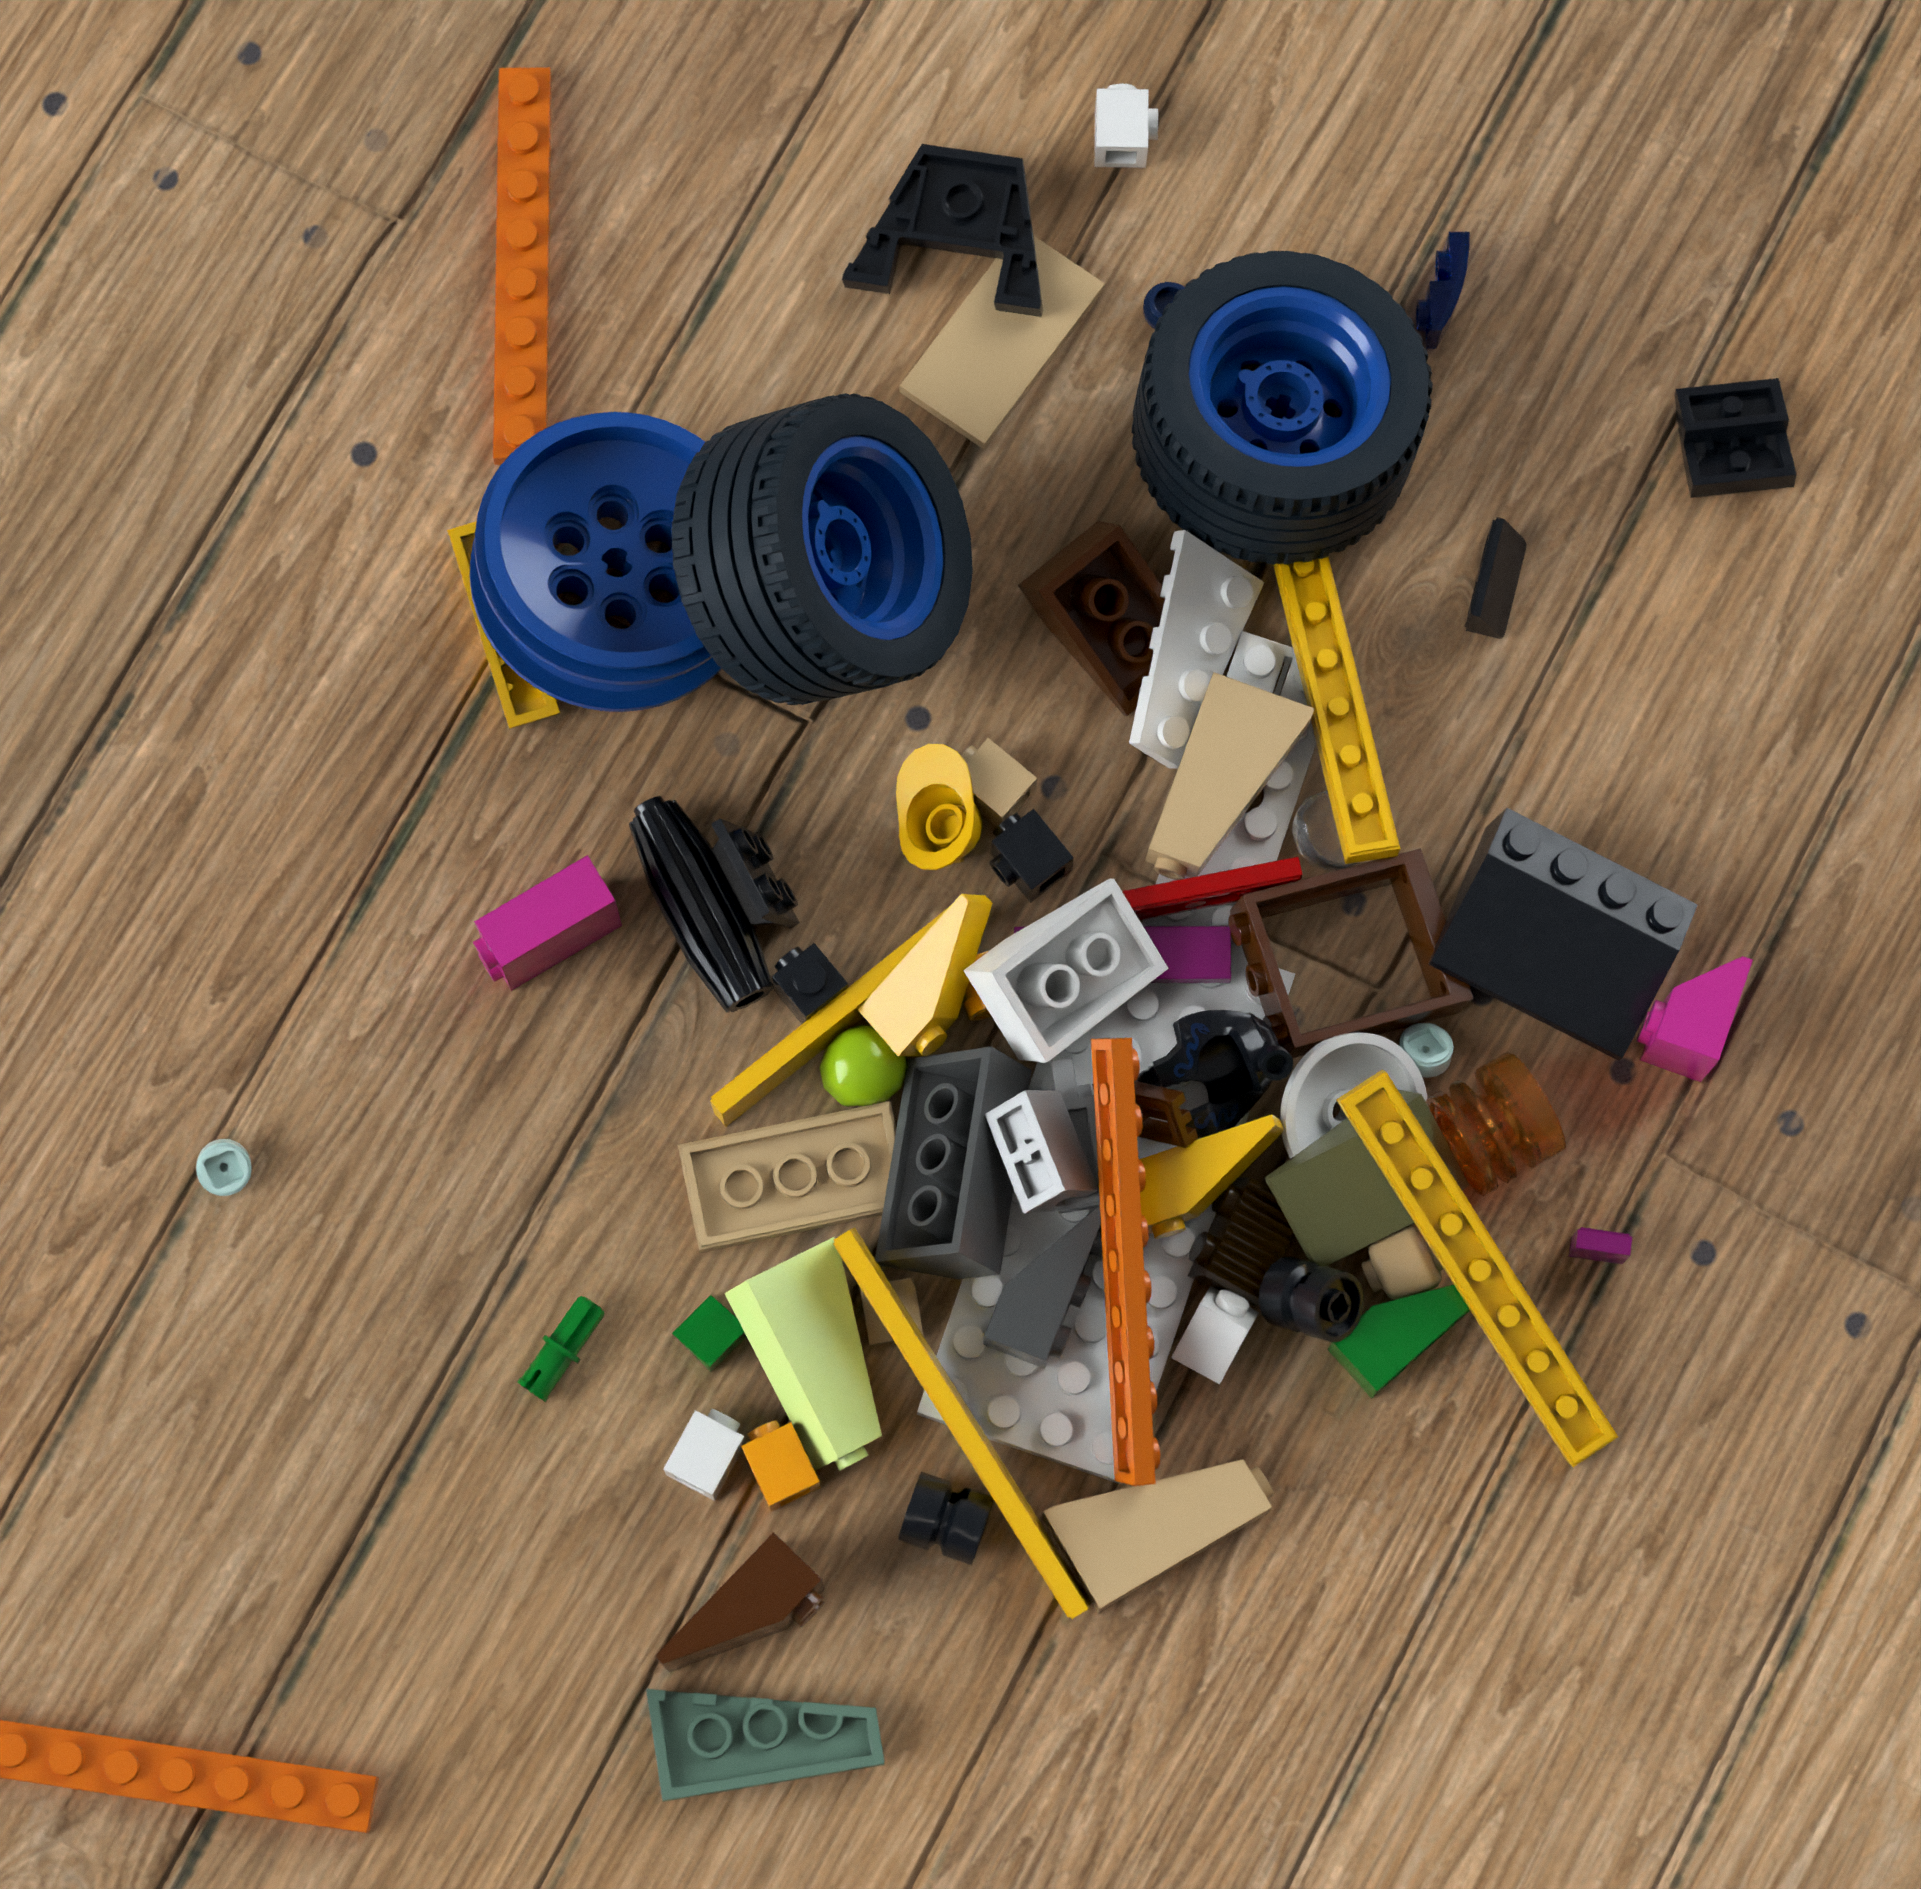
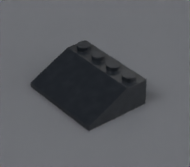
(1562, 933)

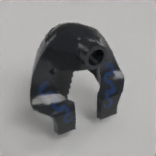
(1233, 1059)

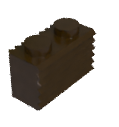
(1241, 1241)

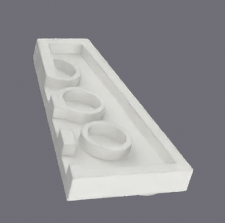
(1197, 633)

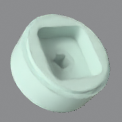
(1428, 1047)
(223, 1167)

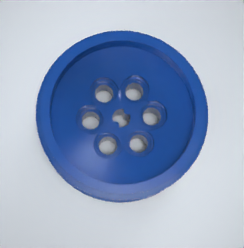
(556, 494)

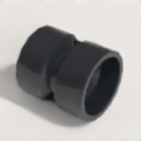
(1311, 1299)
(946, 1518)

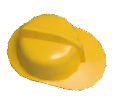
(936, 808)

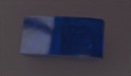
(1442, 295)

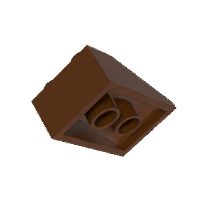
(1101, 608)
(755, 1602)

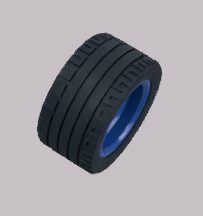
(1275, 470)
(822, 550)

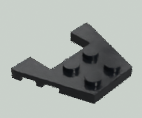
(961, 206)

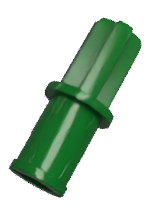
(562, 1348)

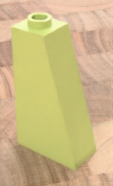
(812, 1352)

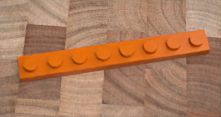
(522, 258)
(1125, 1280)
(187, 1777)

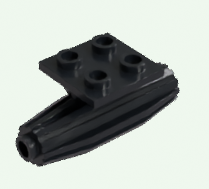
(713, 897)

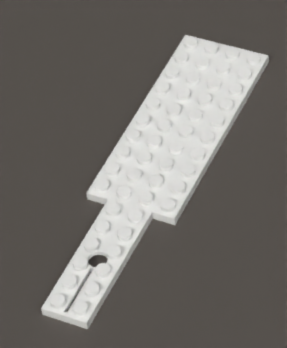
(1067, 1405)

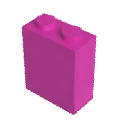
(546, 924)

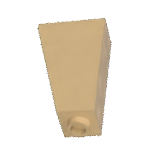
(1227, 762)
(1144, 1531)

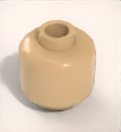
(1402, 1264)

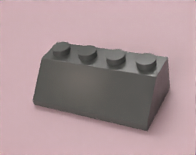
(946, 1176)

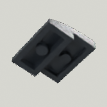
(1734, 437)

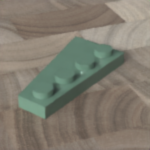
(741, 1742)

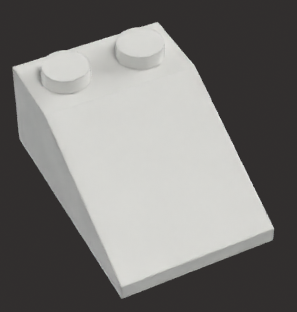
(1066, 972)

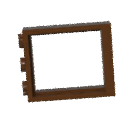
(1423, 921)

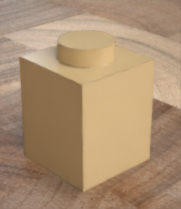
(998, 781)

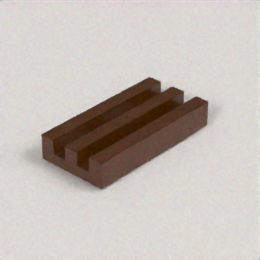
(1164, 1105)

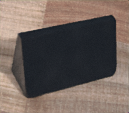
(1496, 580)

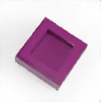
(1600, 1245)

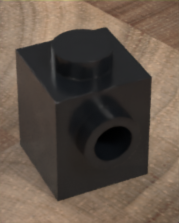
(1029, 854)
(807, 981)

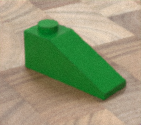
(1396, 1335)

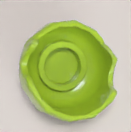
(861, 1068)

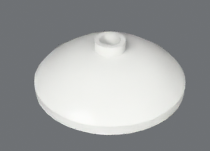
(1332, 1071)

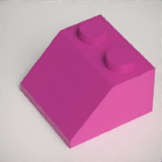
(1694, 1021)

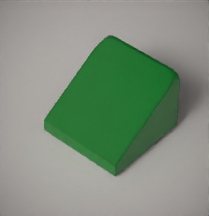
(710, 1333)

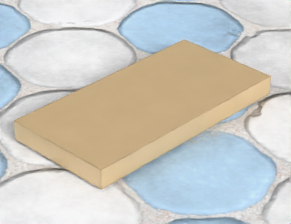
(993, 357)
(789, 1176)

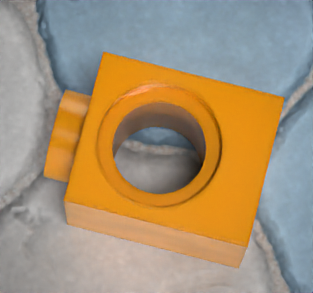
(779, 1464)

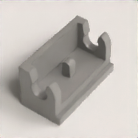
(1041, 1150)

